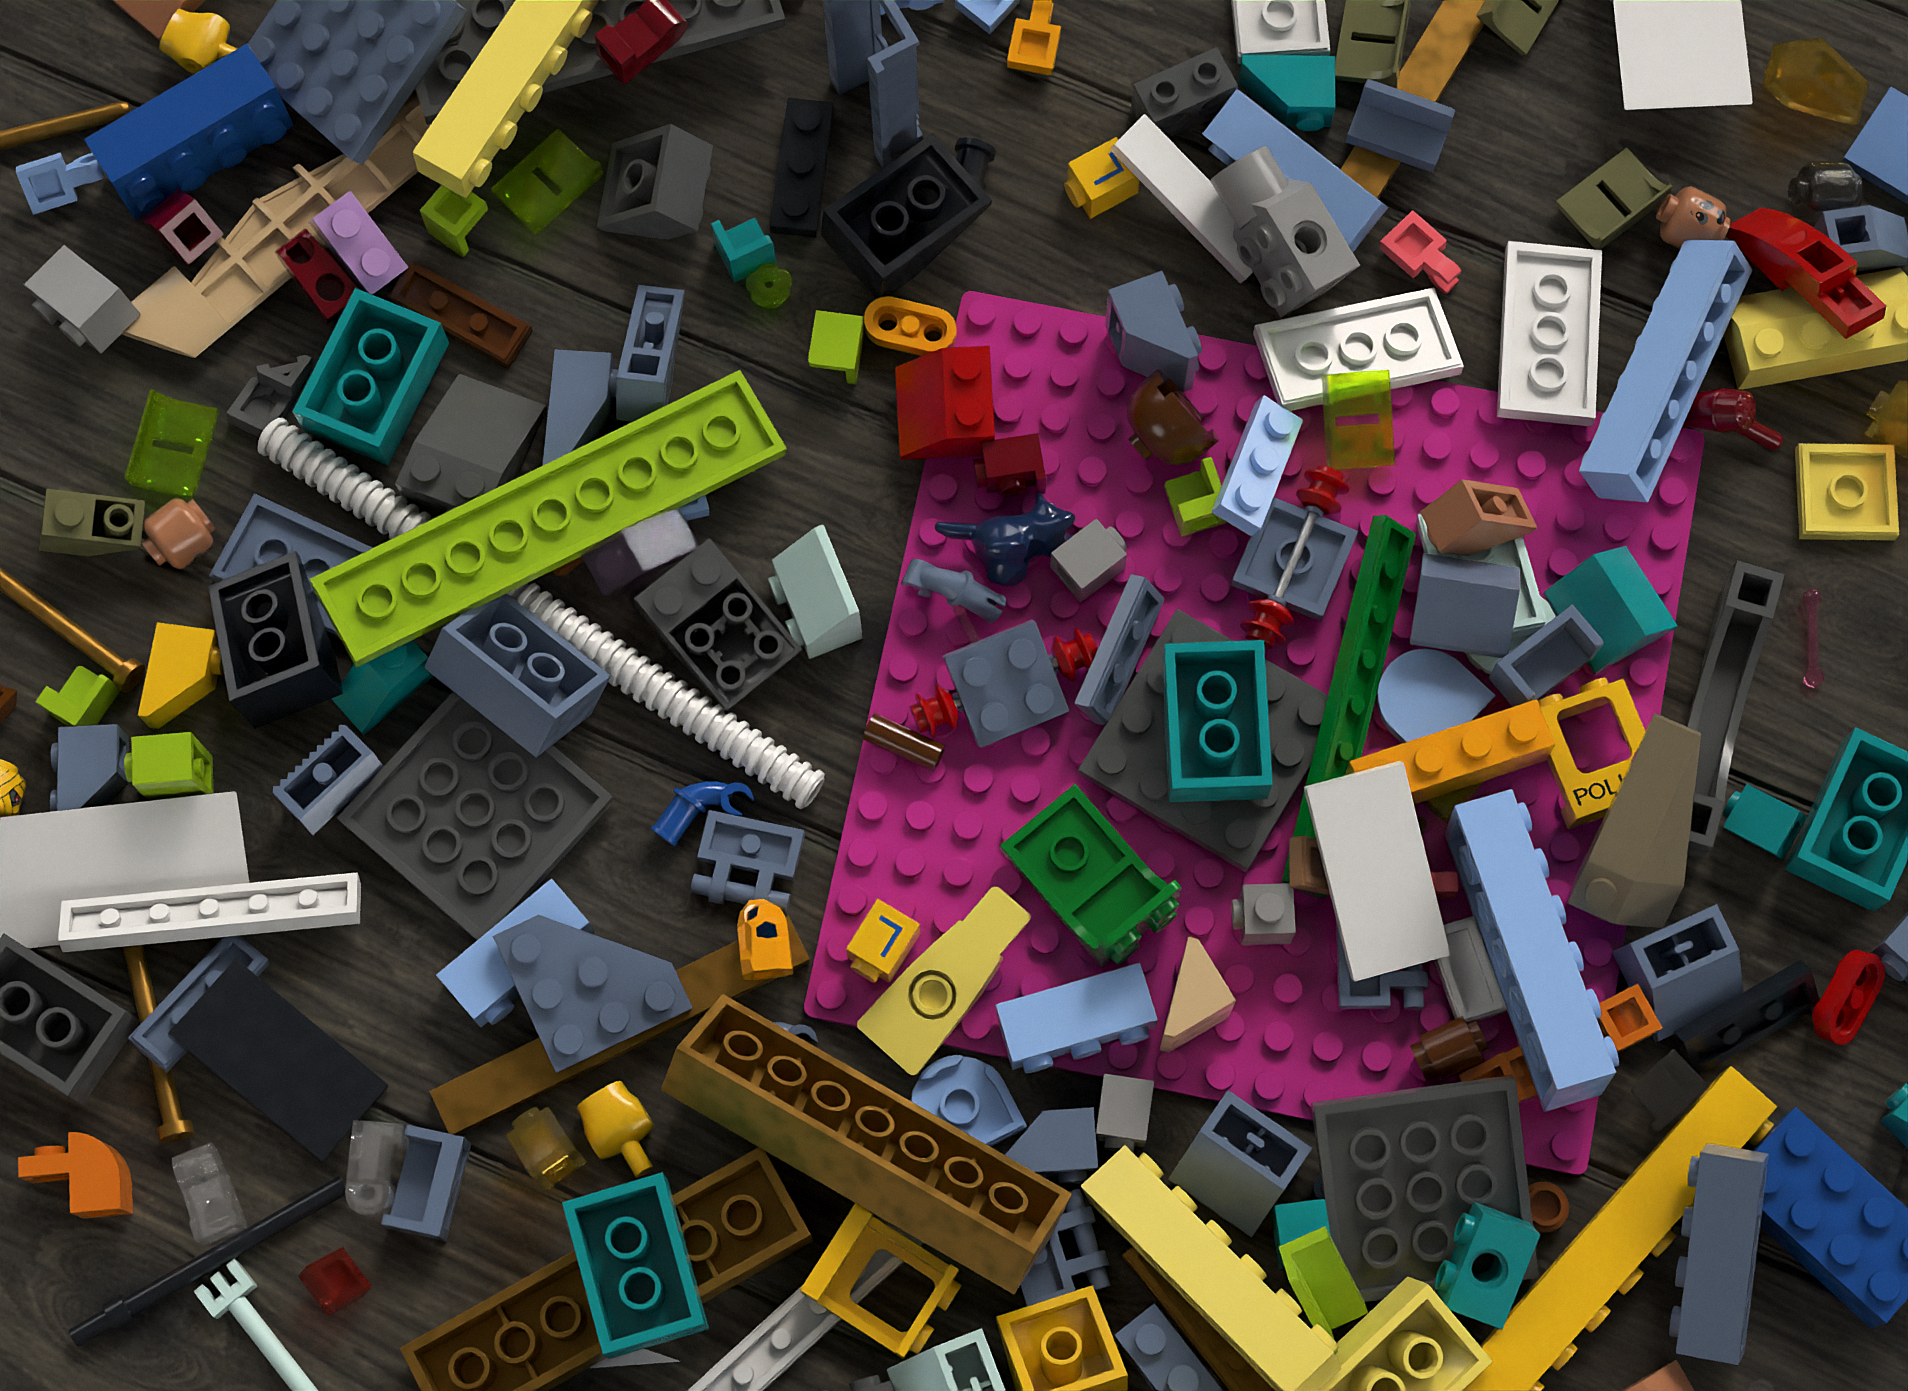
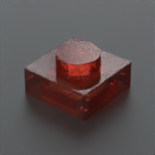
(335, 1281)

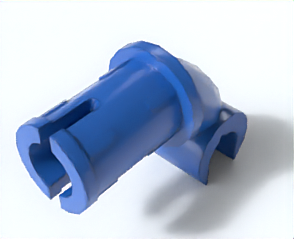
(691, 801)

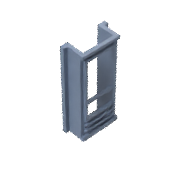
(861, 55)

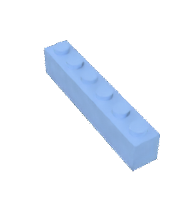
(1665, 370)

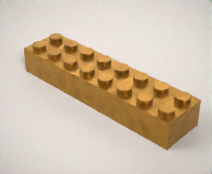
(866, 1142)
(544, 1324)

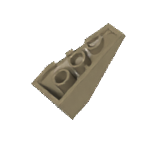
(1643, 840)

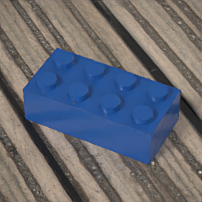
(191, 131)
(1835, 1218)

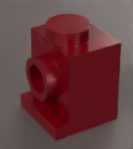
(1011, 465)

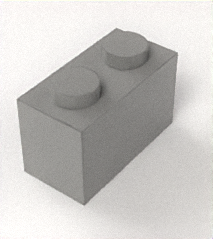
(81, 299)

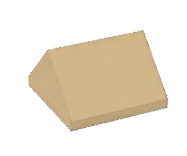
(1198, 998)

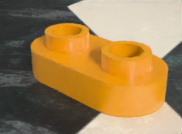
(912, 324)

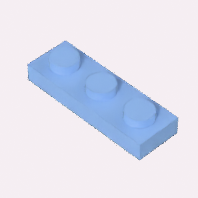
(1257, 466)

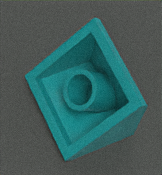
(1615, 602)

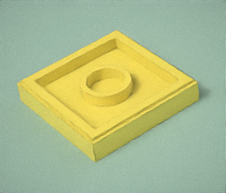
(1846, 492)

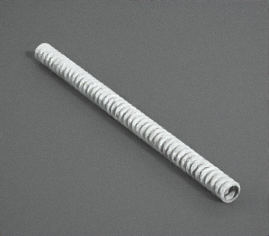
(633, 673)

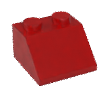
(945, 403)

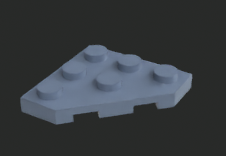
(586, 988)

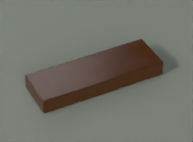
(462, 314)

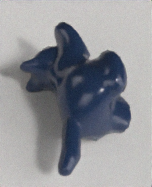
(1009, 542)

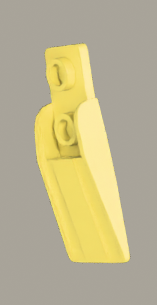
(943, 983)

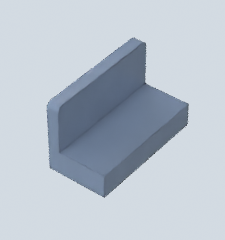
(1400, 125)

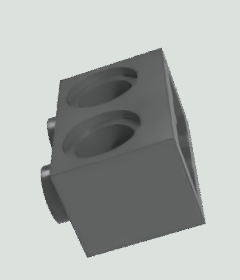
(1185, 93)

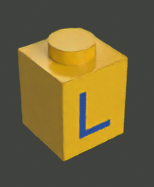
(1099, 180)
(882, 942)

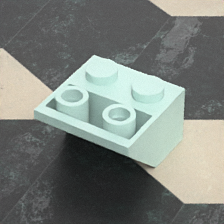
(951, 1366)

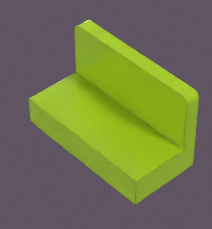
(1322, 1280)

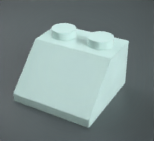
(816, 594)

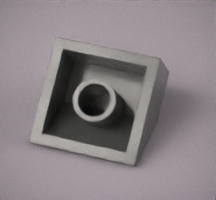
(656, 184)

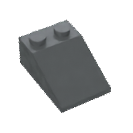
(468, 445)

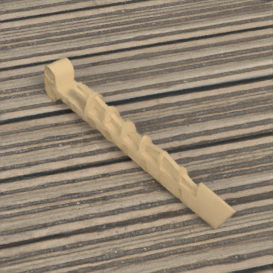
(244, 268)

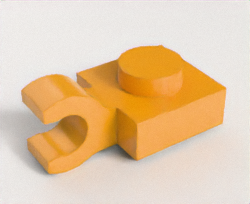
(1035, 41)

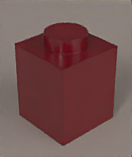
(183, 226)

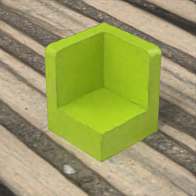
(452, 217)
(837, 343)
(1194, 498)
(81, 699)

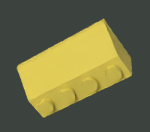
(1784, 339)
(1408, 1346)

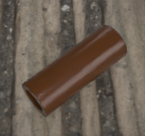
(903, 742)

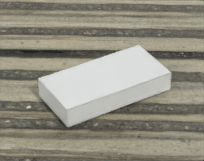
(1469, 974)

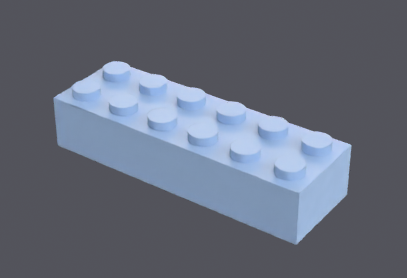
(1530, 950)

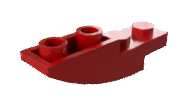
(1812, 264)

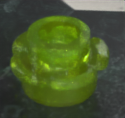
(772, 296)

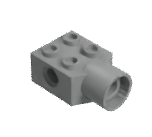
(1283, 232)

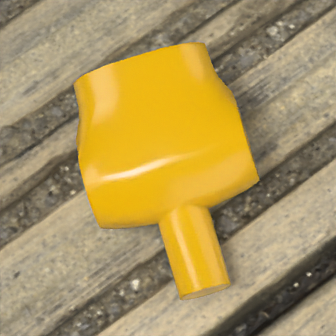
(196, 39)
(616, 1124)

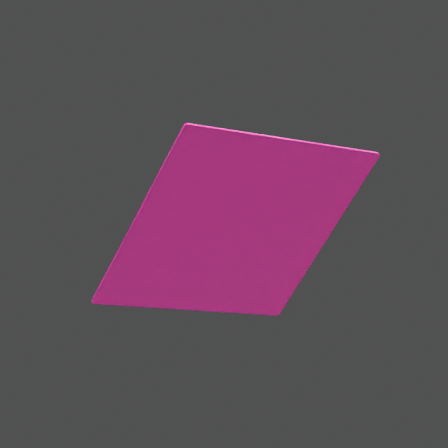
(936, 836)

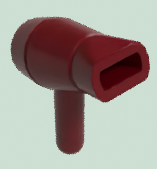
(1728, 412)

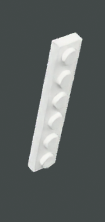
(209, 912)

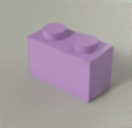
(358, 244)

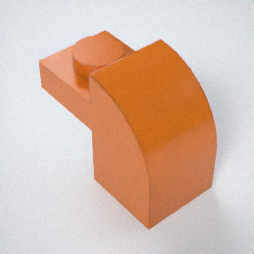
(96, 1175)

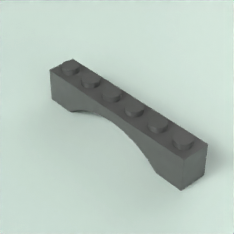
(1723, 686)

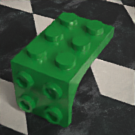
(1091, 877)

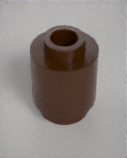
(1449, 1049)

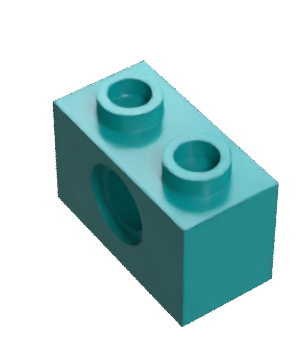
(1491, 1293)

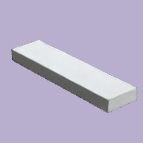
(1181, 190)

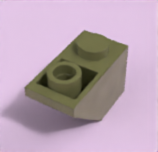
(90, 523)

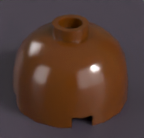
(1167, 423)

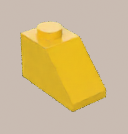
(179, 672)

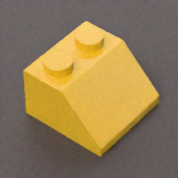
(1062, 1345)

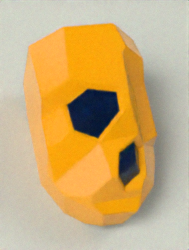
(763, 941)

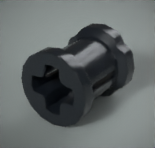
(974, 157)

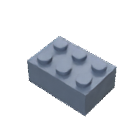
(517, 672)

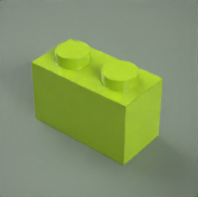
(169, 766)

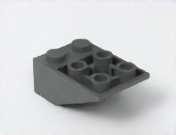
(716, 625)

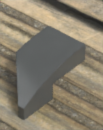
(268, 395)

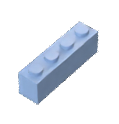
(1246, 126)

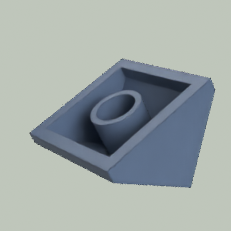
(1465, 605)

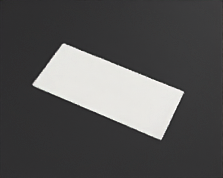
(1682, 53)
(113, 854)

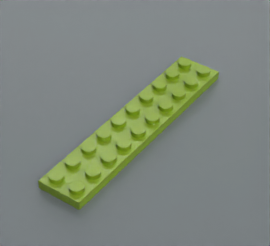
(546, 518)

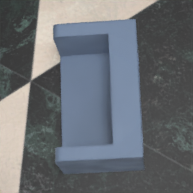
(1546, 658)
(428, 1183)

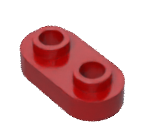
(1848, 997)

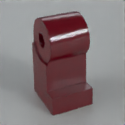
(639, 38)
(316, 274)

